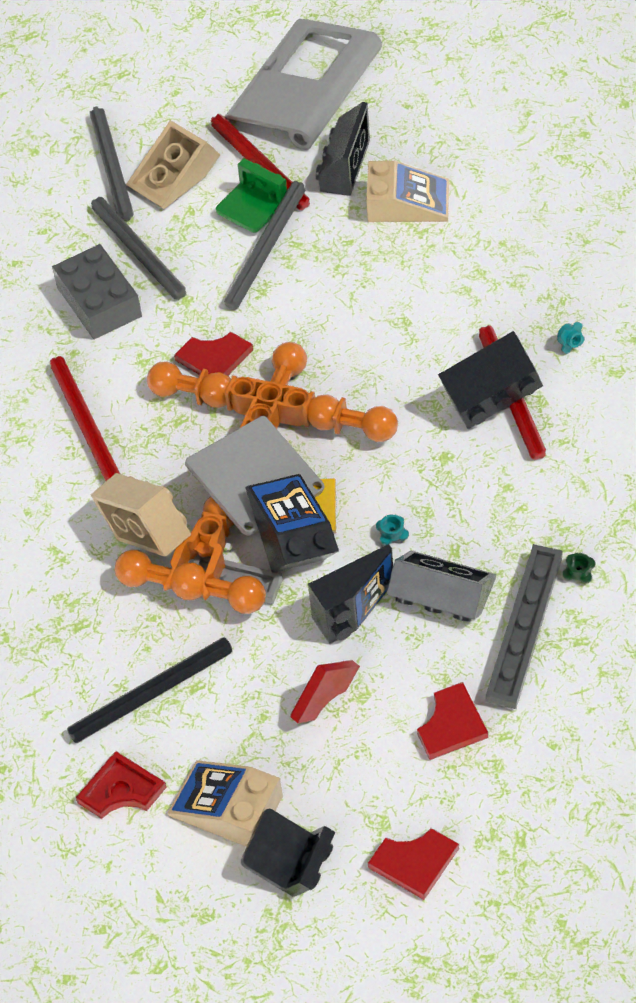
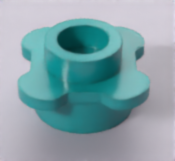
(570, 336)
(388, 523)

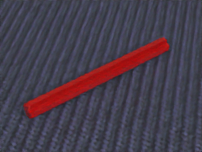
(250, 152)
(519, 409)
(83, 417)

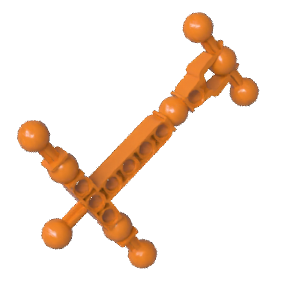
(253, 399)

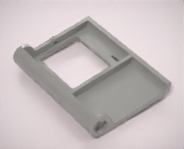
(300, 102)

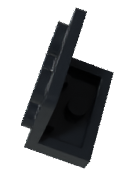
(287, 853)

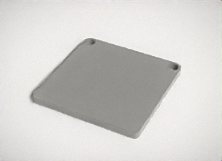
(243, 459)

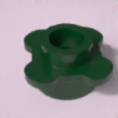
(582, 561)

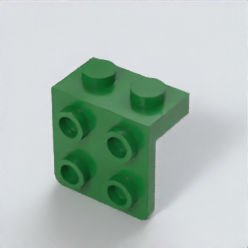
(254, 198)

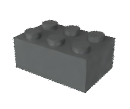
(97, 291)

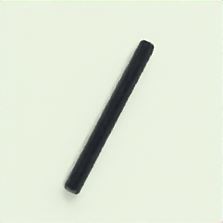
(149, 690)

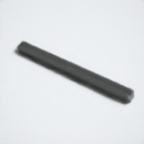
(111, 163)
(264, 245)
(138, 248)

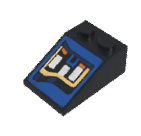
(291, 523)
(350, 594)

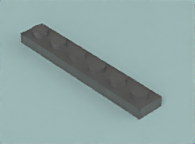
(524, 627)

